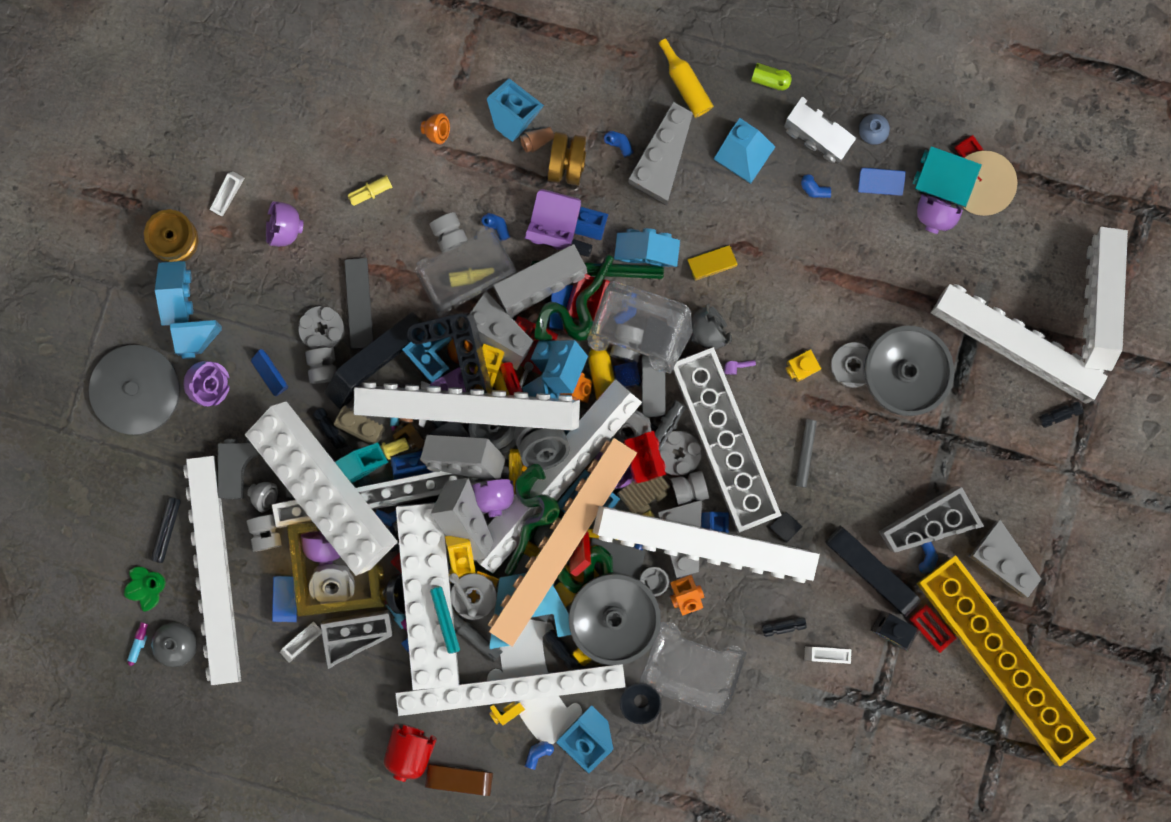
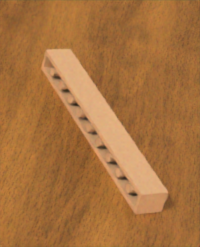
(562, 542)

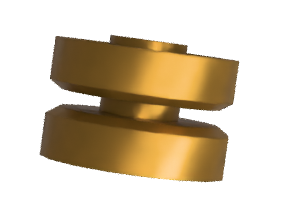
(566, 158)
(169, 223)

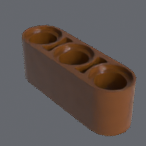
(459, 780)

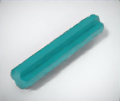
(445, 620)

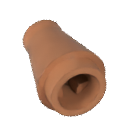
(535, 139)

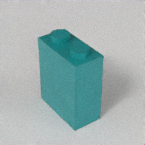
(947, 176)
(362, 462)

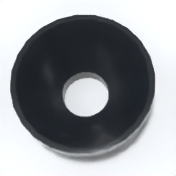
(395, 594)
(637, 714)

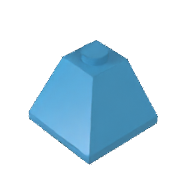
(512, 109)
(744, 151)
(193, 337)
(588, 739)

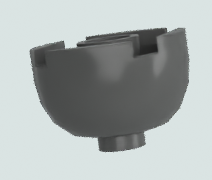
(709, 328)
(174, 644)

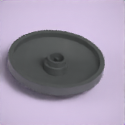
(909, 371)
(134, 390)
(614, 619)

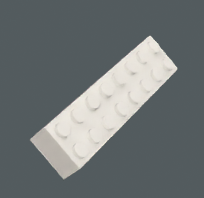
(1018, 343)
(725, 440)
(320, 488)
(423, 568)

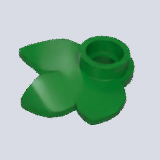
(142, 589)

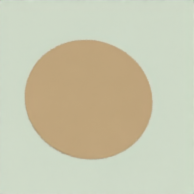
(997, 184)

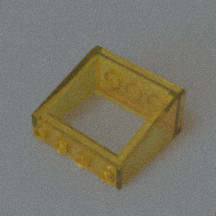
(304, 607)

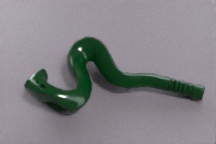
(576, 332)
(548, 514)
(598, 554)

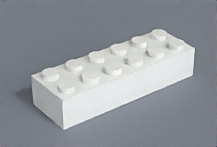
(1105, 298)

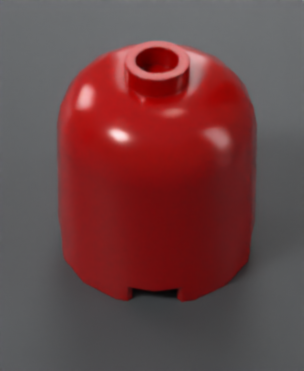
(408, 752)

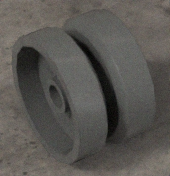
(498, 435)
(541, 446)

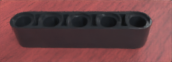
(873, 571)

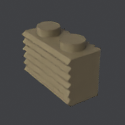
(359, 426)
(639, 495)

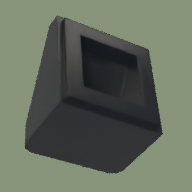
(786, 527)

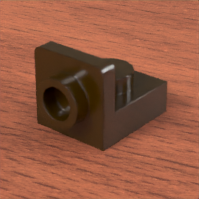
(413, 438)

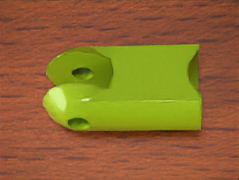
(771, 77)

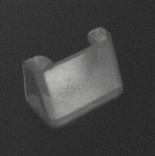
(464, 271)
(641, 324)
(692, 671)

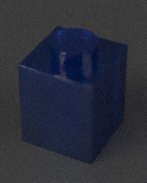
(628, 374)

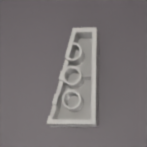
(661, 158)
(540, 280)
(939, 518)

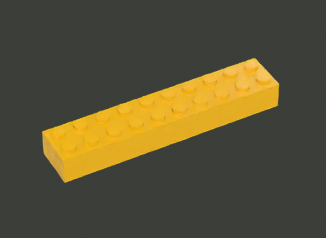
(1006, 661)

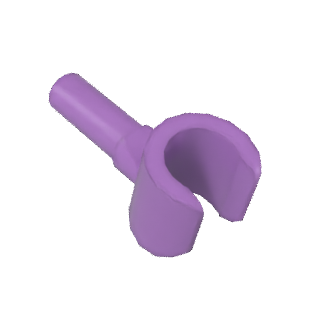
(731, 367)

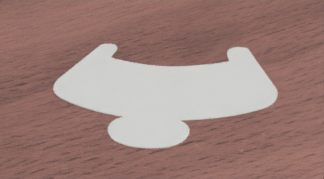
(544, 716)

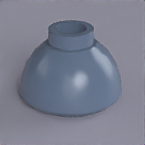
(874, 129)

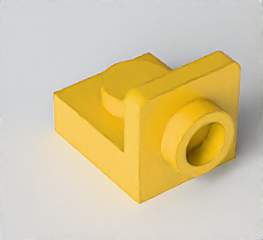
(802, 366)
(511, 711)

